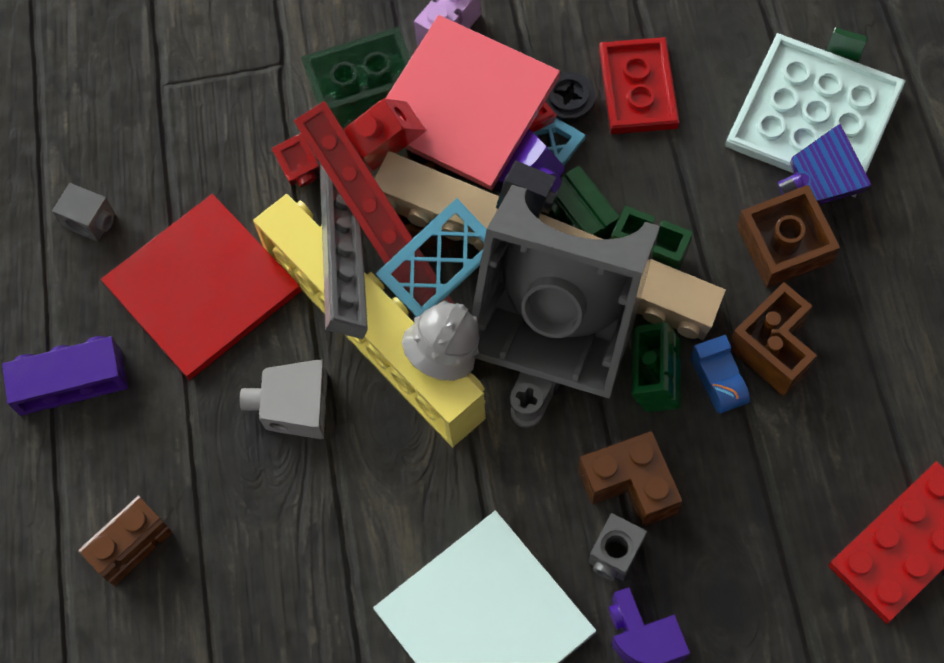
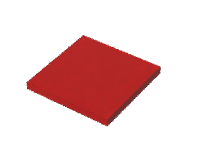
(201, 286)

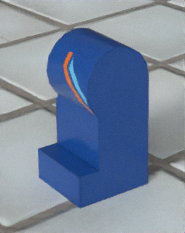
(720, 374)

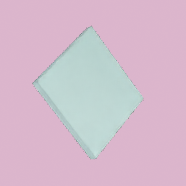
(806, 94)
(484, 605)

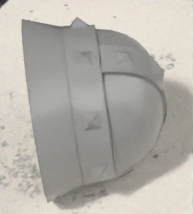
(443, 341)

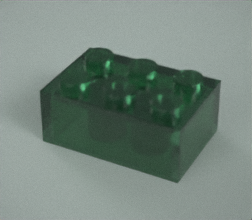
(356, 73)

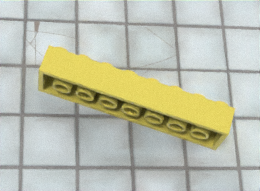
(297, 245)

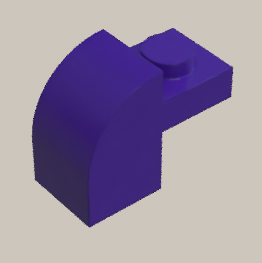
(643, 643)

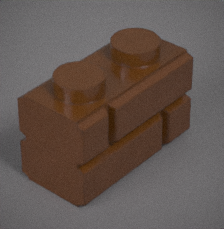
(125, 541)

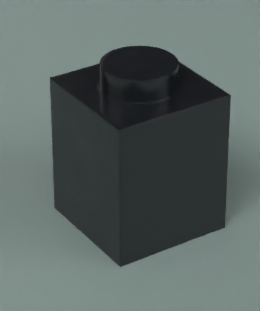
(538, 184)

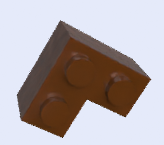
(768, 342)
(633, 468)

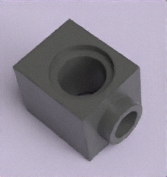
(84, 212)
(621, 532)

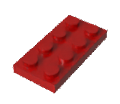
(898, 549)

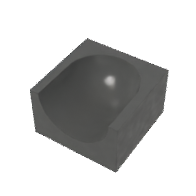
(558, 299)

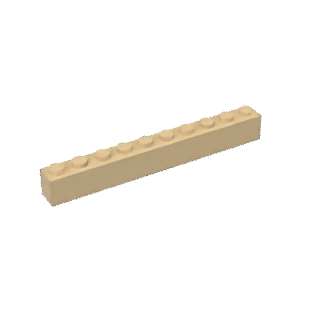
(424, 193)

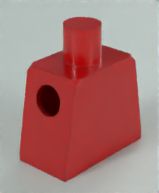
(383, 130)

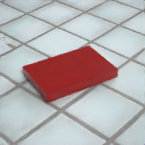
(638, 85)

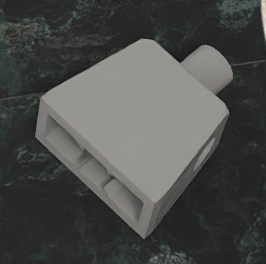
(290, 399)

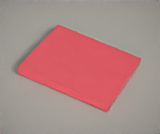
(471, 99)

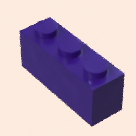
(64, 375)

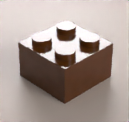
(787, 236)

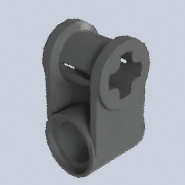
(531, 390)

